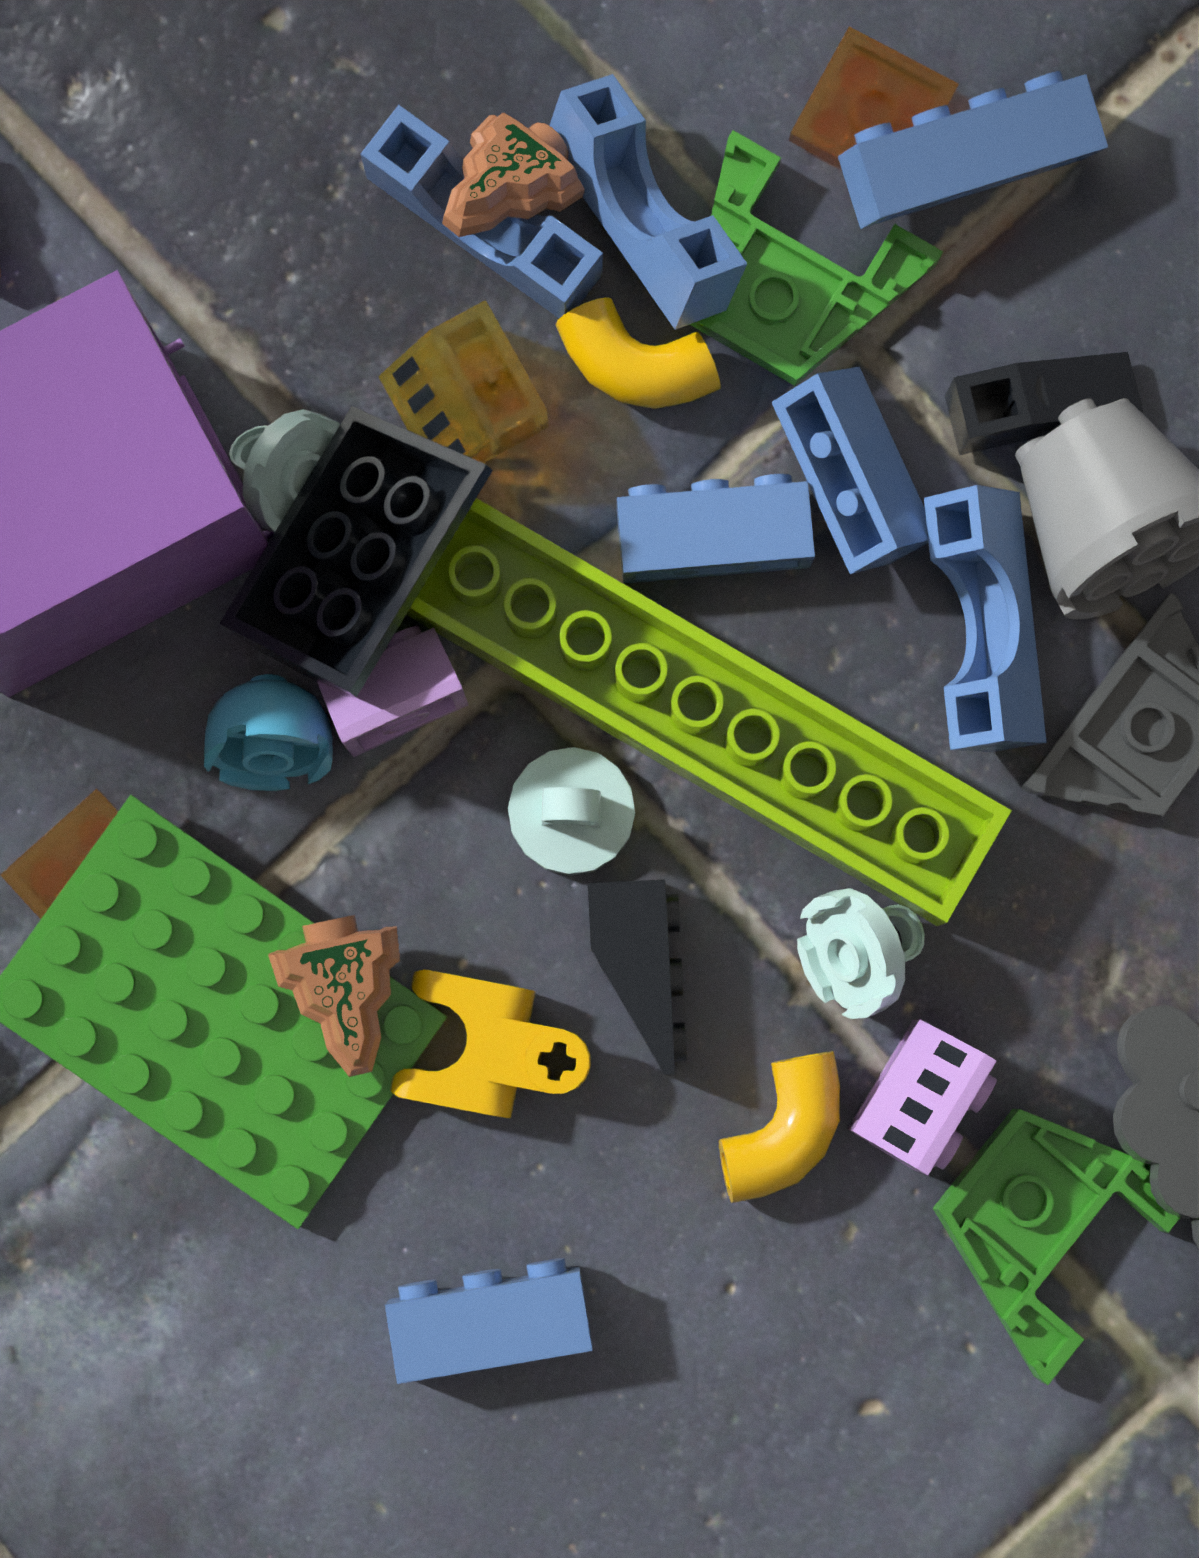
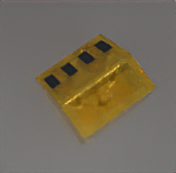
(466, 387)

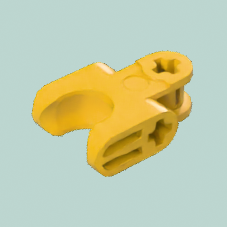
(499, 1052)

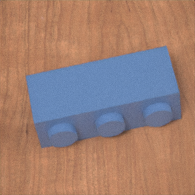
(853, 468)
(715, 529)
(488, 1321)

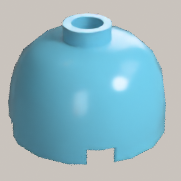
(268, 734)

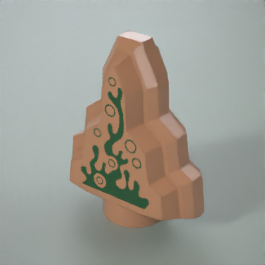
(511, 175)
(341, 983)

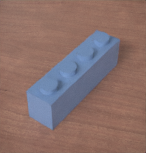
(973, 149)

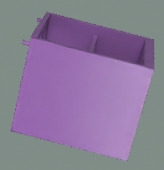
(106, 485)

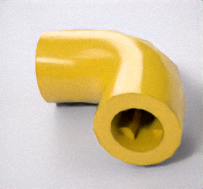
(633, 370)
(796, 1135)

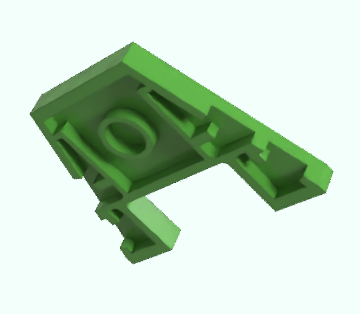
(791, 300)
(1021, 1213)

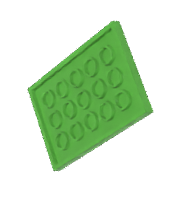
(167, 1003)

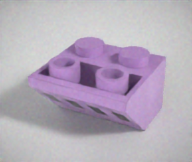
(924, 1097)

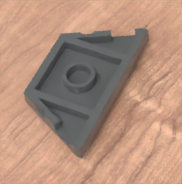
(1137, 730)

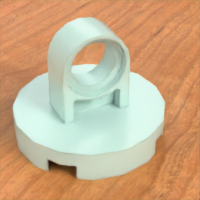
(278, 461)
(571, 811)
(856, 951)

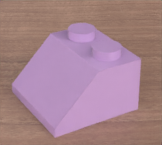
(404, 692)

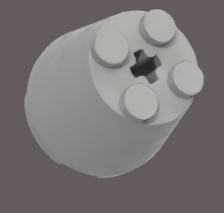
(1110, 506)

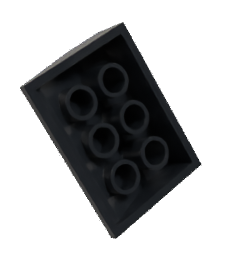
(354, 550)

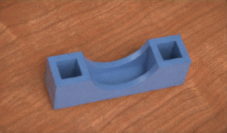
(532, 253)
(681, 262)
(982, 550)

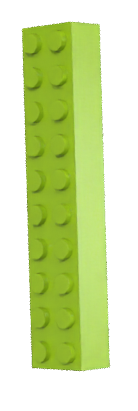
(709, 713)

